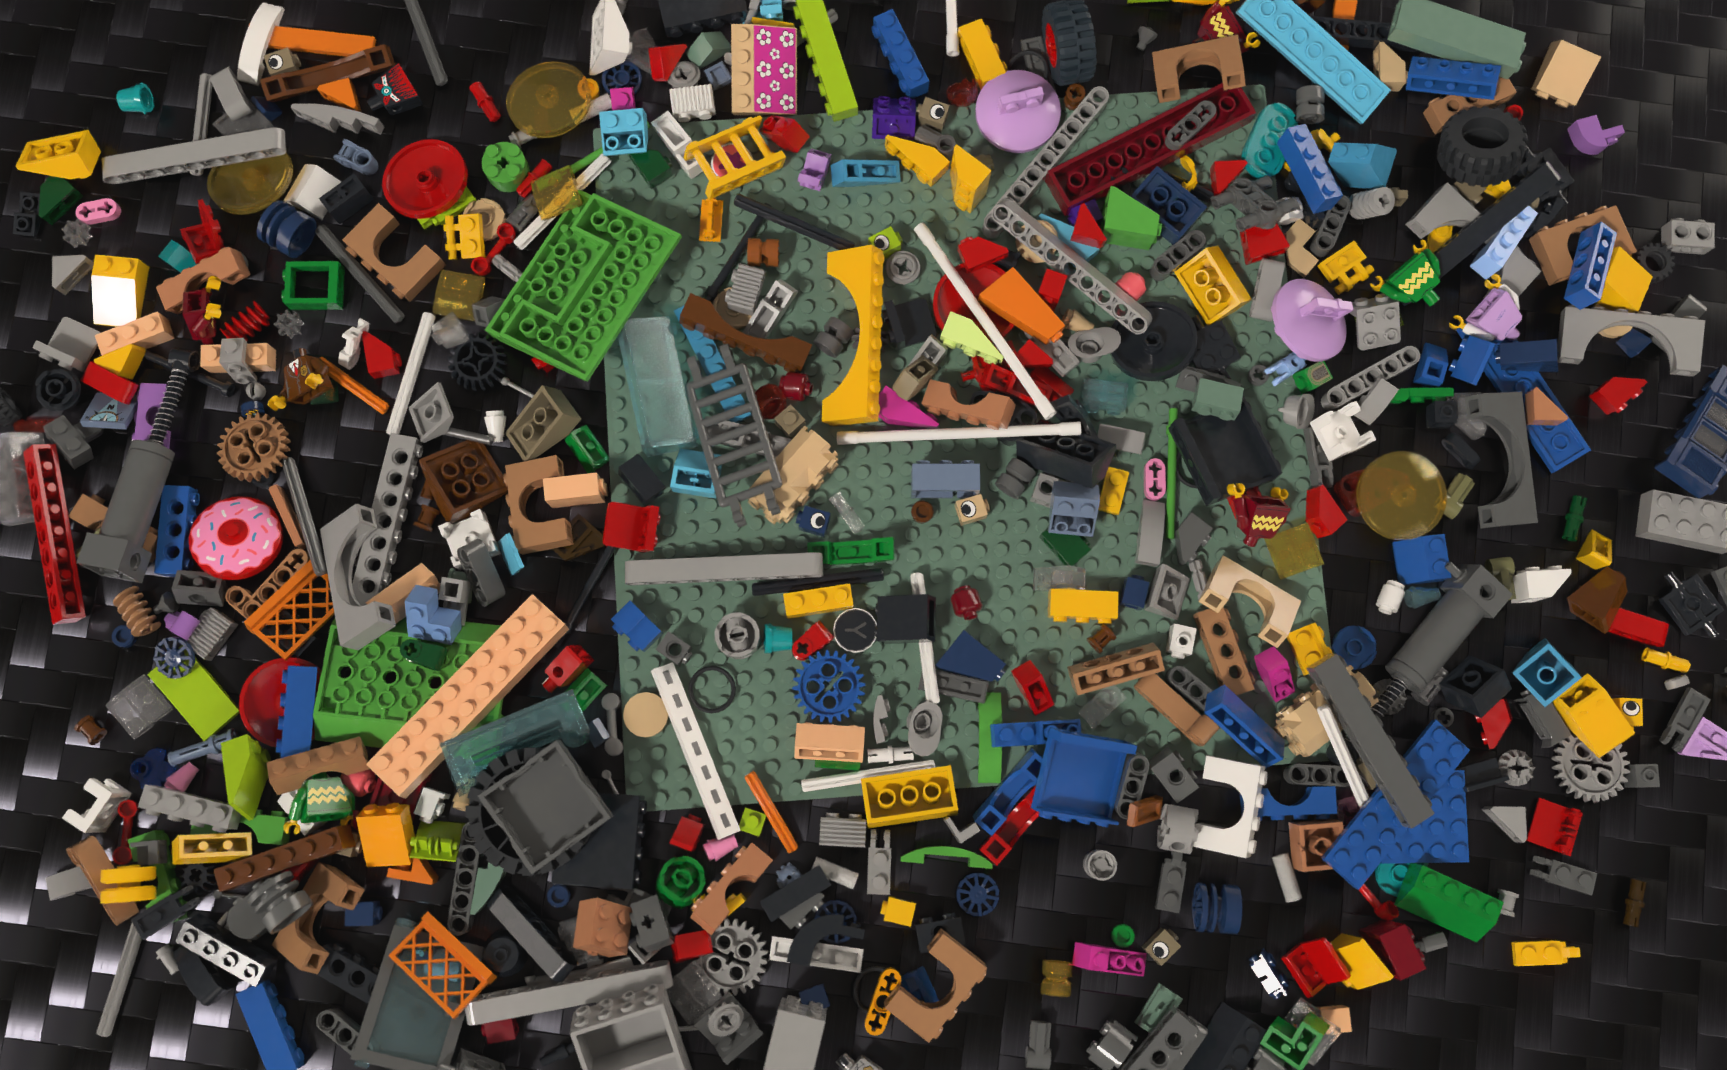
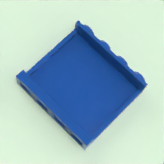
(1080, 777)

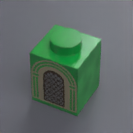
(1312, 376)

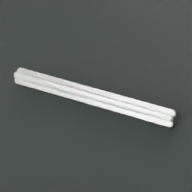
(583, 181)
(410, 374)
(926, 649)
(1343, 754)
(855, 777)

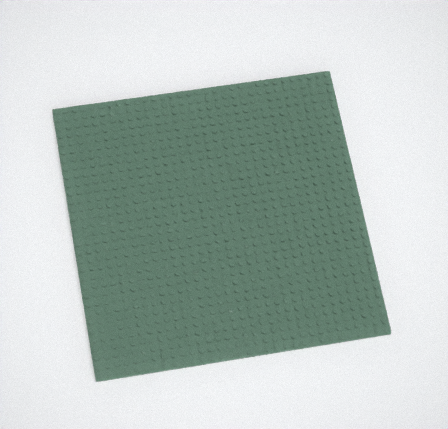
(875, 477)

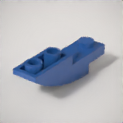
(1028, 732)

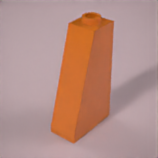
(1023, 307)

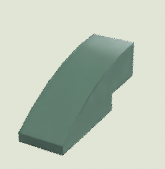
(486, 884)

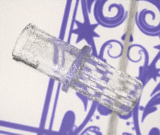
(847, 512)

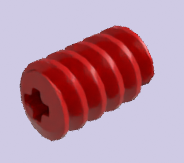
(247, 323)

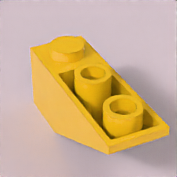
(922, 159)

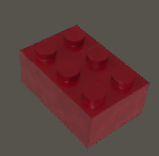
(1394, 947)

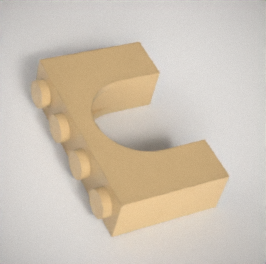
(1277, 605)

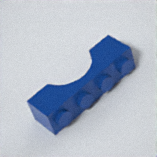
(1004, 797)
(1314, 801)

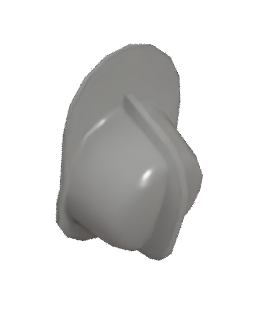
(1093, 343)
(1298, 410)
(924, 728)

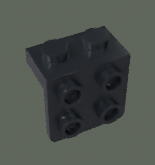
(908, 322)

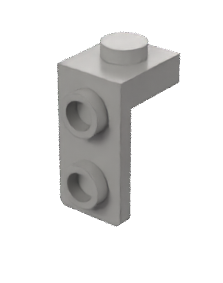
(233, 360)

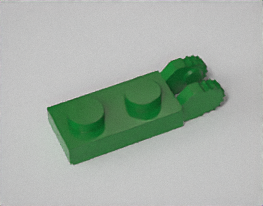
(1418, 395)

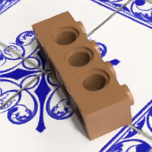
(1438, 113)
(1205, 621)
(1115, 668)

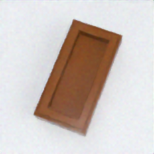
(1144, 811)

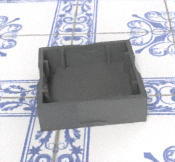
(545, 806)

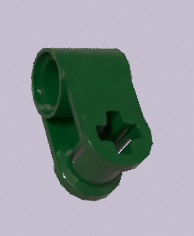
(427, 655)

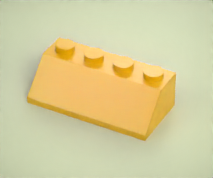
(909, 796)

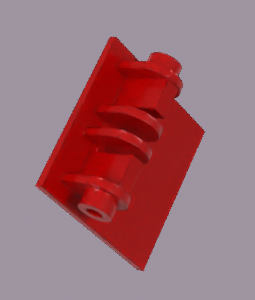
(1554, 826)

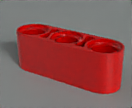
(109, 383)
(1639, 628)

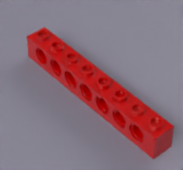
(54, 533)

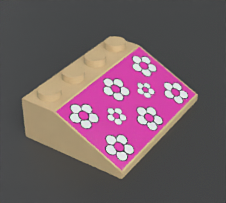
(764, 69)

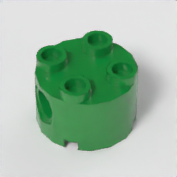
(680, 882)

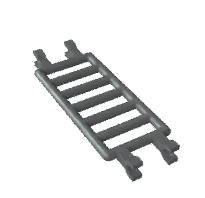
(707, 443)

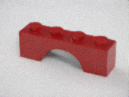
(1018, 820)

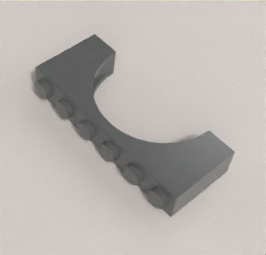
(1506, 417)

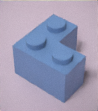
(428, 620)

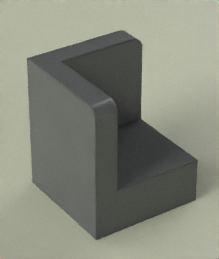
(486, 309)
(151, 852)

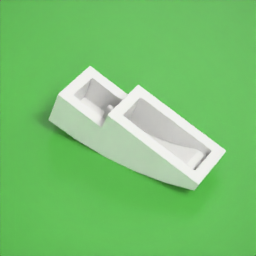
(676, 141)

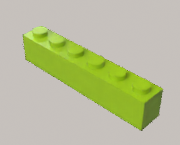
(827, 59)

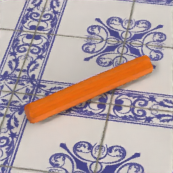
(356, 388)
(771, 812)

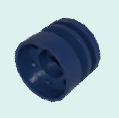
(286, 229)
(1218, 908)

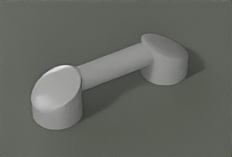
(613, 745)

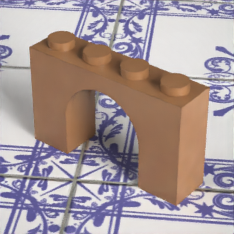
(1221, 53)
(1551, 243)
(406, 279)
(522, 481)
(297, 939)
(928, 1017)

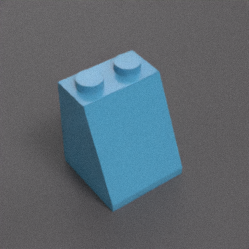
(1362, 164)
(1545, 672)

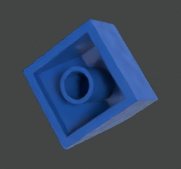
(1473, 359)
(1421, 559)

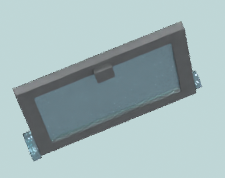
(402, 1021)

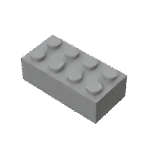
(1683, 521)

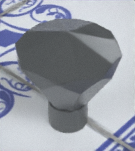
(1146, 35)
(167, 603)

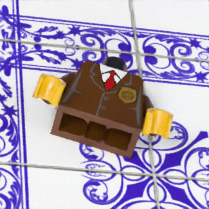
(304, 380)

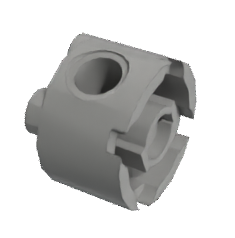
(737, 635)
(1177, 829)

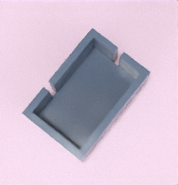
(944, 478)

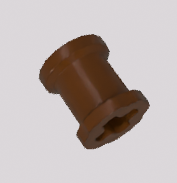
(1074, 90)
(426, 518)
(1101, 638)
(90, 730)

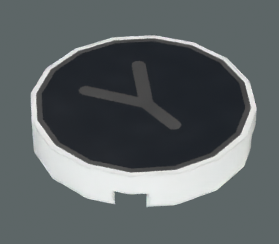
(855, 630)

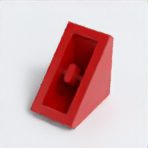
(664, 60)
(1224, 173)
(1087, 230)
(1032, 357)
(691, 946)

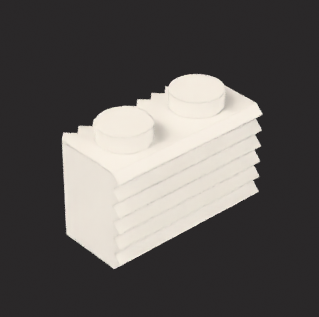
(692, 102)

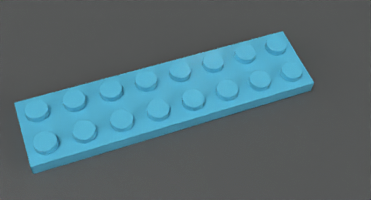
(1316, 55)

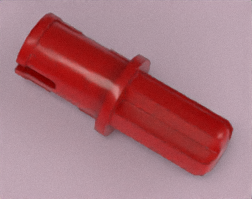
(485, 101)
(540, 170)

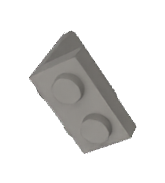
(1376, 321)
(70, 345)

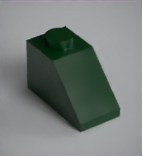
(652, 166)
(56, 198)
(1067, 548)

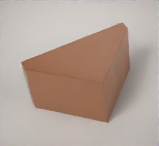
(1541, 410)

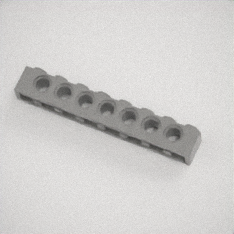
(391, 468)

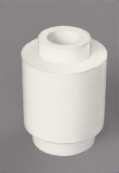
(1390, 597)

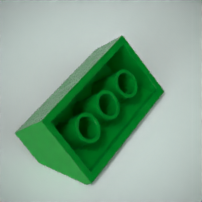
(1448, 902)

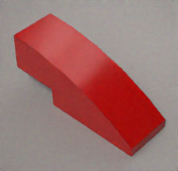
(1006, 381)

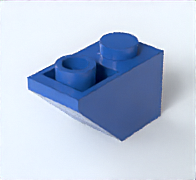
(1431, 366)

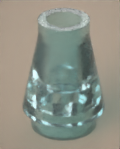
(1420, 596)

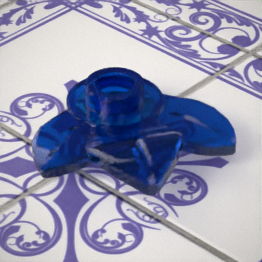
(156, 768)

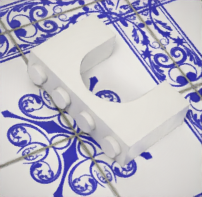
(1248, 781)

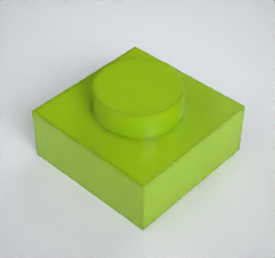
(752, 822)

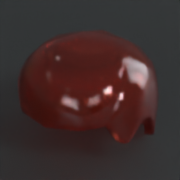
(963, 93)
(771, 400)

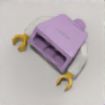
(1495, 315)

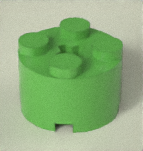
(505, 166)

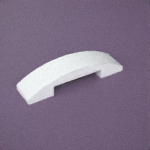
(256, 43)

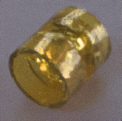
(1056, 978)

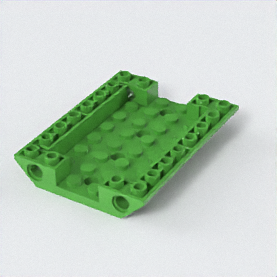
(370, 706)

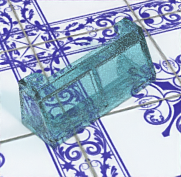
(657, 385)
(527, 728)

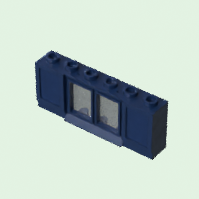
(1700, 451)

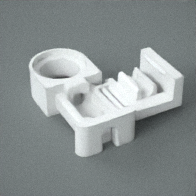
(350, 354)

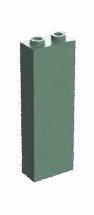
(1456, 35)

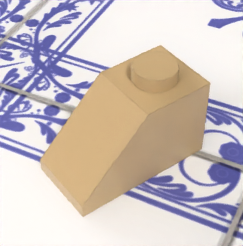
(1389, 67)

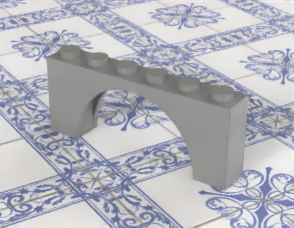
(1449, 208)
(1679, 336)
(341, 542)

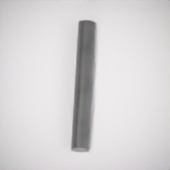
(467, 435)

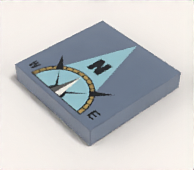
(109, 413)

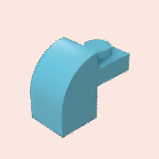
(771, 9)

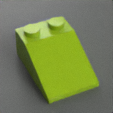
(245, 773)

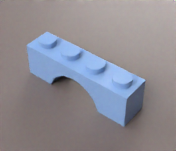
(1501, 246)

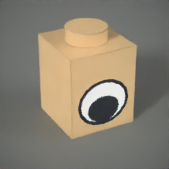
(971, 509)

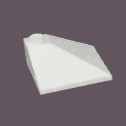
(609, 38)

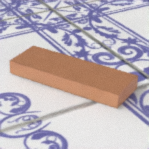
(288, 515)

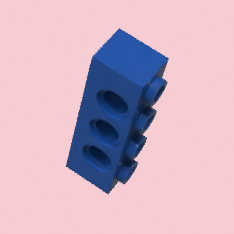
(1590, 265)
(169, 521)

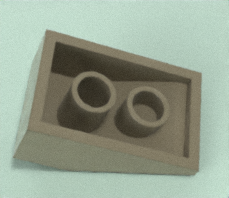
(542, 423)

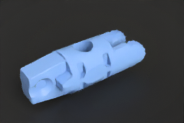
(1286, 367)

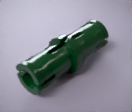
(1574, 518)

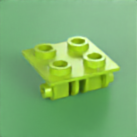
(437, 841)

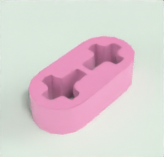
(98, 211)
(1149, 479)

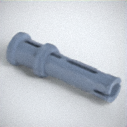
(212, 745)

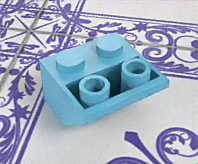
(624, 131)
(692, 474)

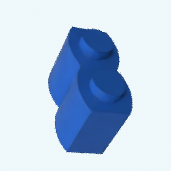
(636, 626)

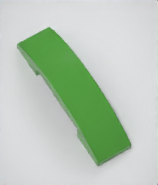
(989, 757)
(974, 860)

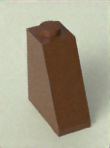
(1599, 599)

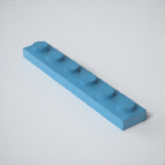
(711, 363)

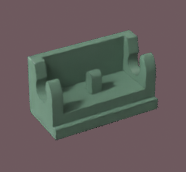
(1157, 1007)

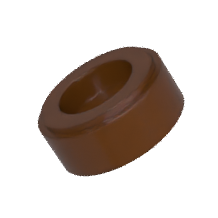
(922, 512)

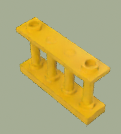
(734, 177)

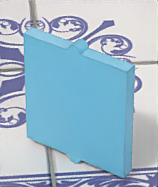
(510, 554)

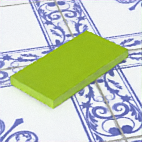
(197, 698)

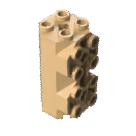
(801, 468)
(1302, 723)

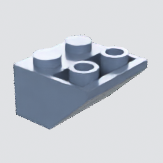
(1073, 509)

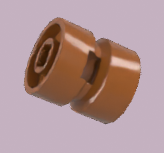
(763, 252)

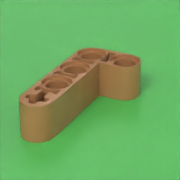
(274, 581)
(1173, 707)
(92, 859)

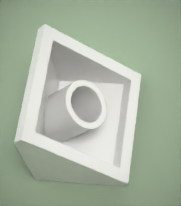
(309, 187)

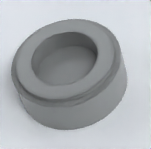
(1676, 682)

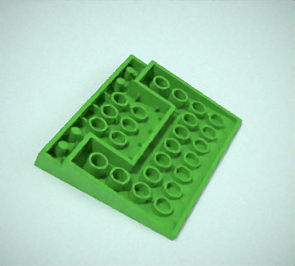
(583, 285)

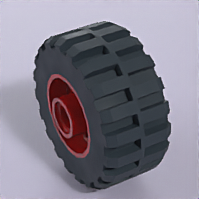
(1069, 41)

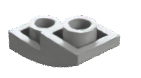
(1376, 400)
(1125, 439)
(880, 712)
(66, 883)

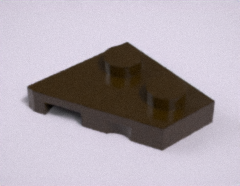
(585, 539)

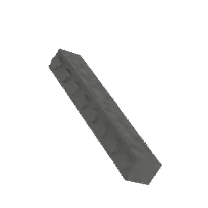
(1370, 740)

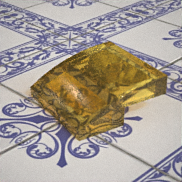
(556, 193)
(457, 294)
(1294, 551)

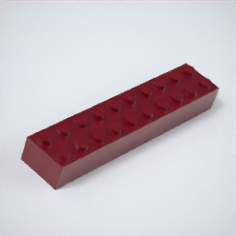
(1144, 148)

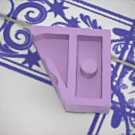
(1706, 742)

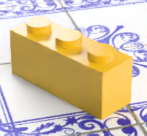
(981, 52)
(818, 601)
(1082, 605)
(211, 848)

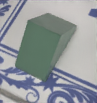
(708, 48)

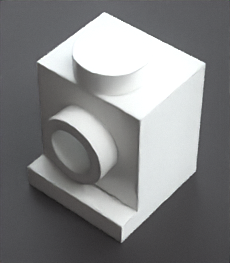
(430, 804)

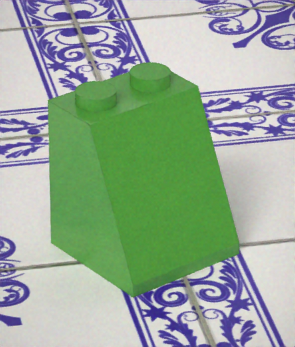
(1128, 221)

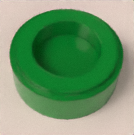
(1122, 935)

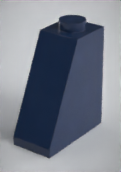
(1529, 356)
(971, 659)

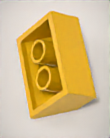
(968, 179)
(1212, 285)

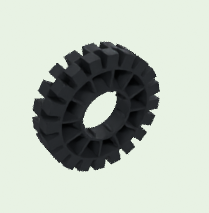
(490, 836)

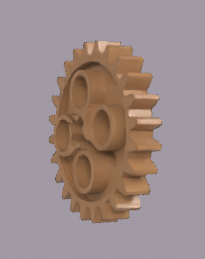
(234, 455)

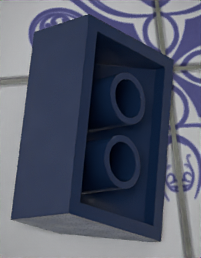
(1172, 202)

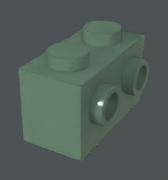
(1217, 399)

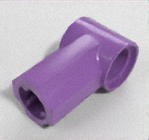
(181, 624)

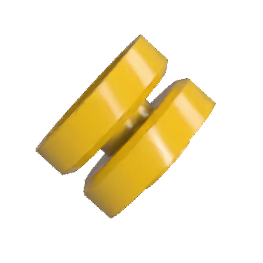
(128, 884)

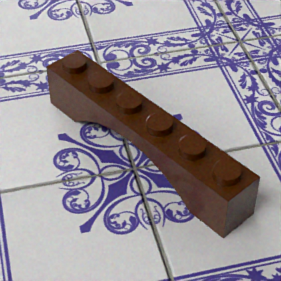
(307, 80)
(786, 352)
(284, 857)

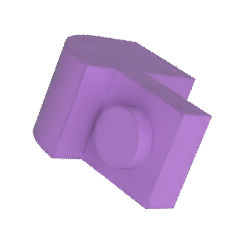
(1590, 137)
(815, 169)

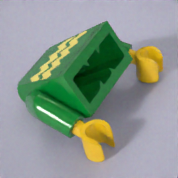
(1414, 278)
(321, 801)

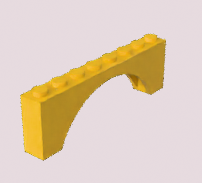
(858, 394)

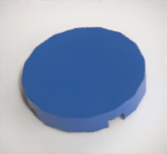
(1355, 646)

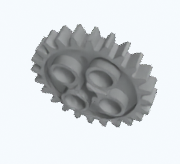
(1589, 784)
(738, 936)

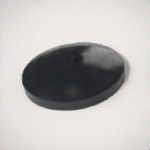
(1162, 349)

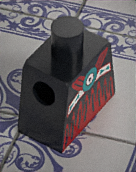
(394, 92)

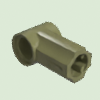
(1457, 493)
(1502, 570)

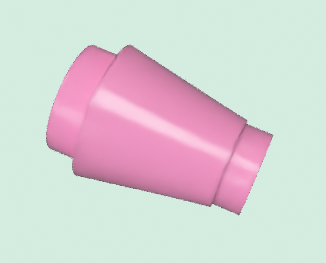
(182, 777)
(717, 848)

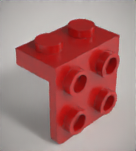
(203, 238)
(631, 527)
(1315, 965)

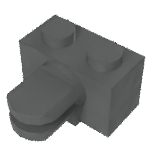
(72, 440)

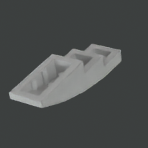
(333, 116)
(777, 442)

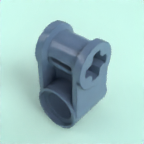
(354, 157)

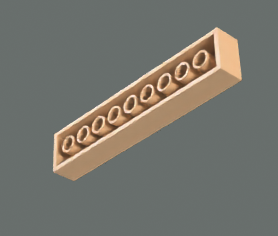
(468, 696)

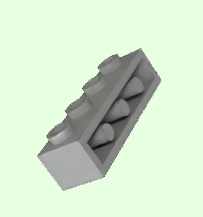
(183, 805)

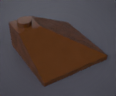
(463, 479)

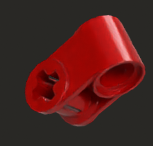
(814, 638)

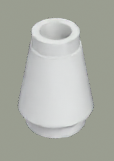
(495, 424)

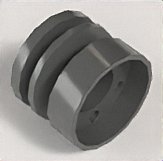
(280, 902)

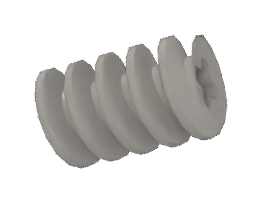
(1371, 203)

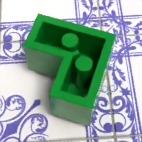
(1295, 1044)

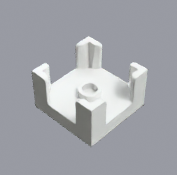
(1338, 433)
(467, 531)
(103, 810)

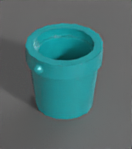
(136, 99)
(777, 638)

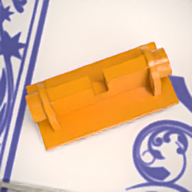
(711, 220)

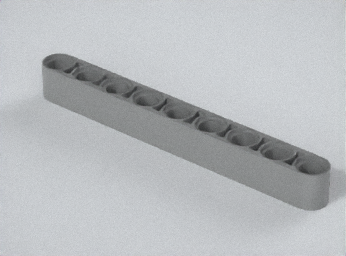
(1051, 154)
(194, 155)
(1077, 276)
(724, 568)
(569, 993)

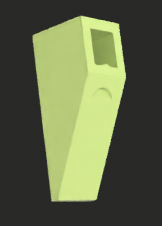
(964, 334)

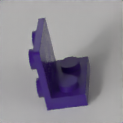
(894, 118)

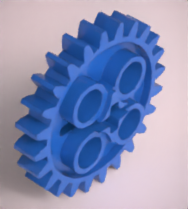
(813, 672)

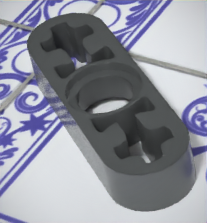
(1191, 116)

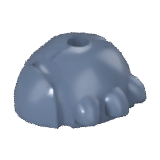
(782, 879)

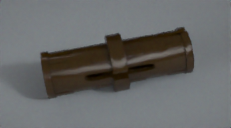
(1634, 903)

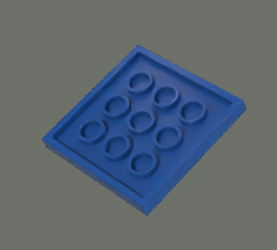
(1441, 836)

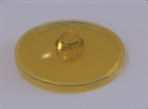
(548, 99)
(250, 184)
(1401, 495)

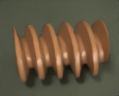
(134, 612)

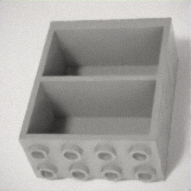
(630, 1033)
(796, 1035)

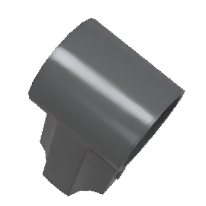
(934, 139)
(1038, 1052)

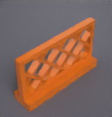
(280, 600)
(460, 953)

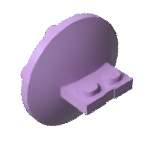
(1018, 111)
(1310, 319)

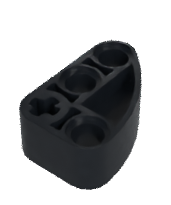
(1020, 409)
(203, 977)

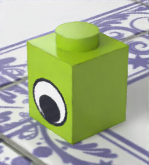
(887, 241)

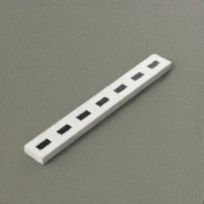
(695, 751)

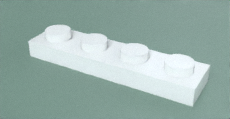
(823, 955)

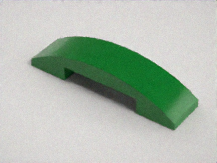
(854, 551)

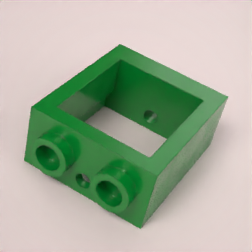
(335, 285)

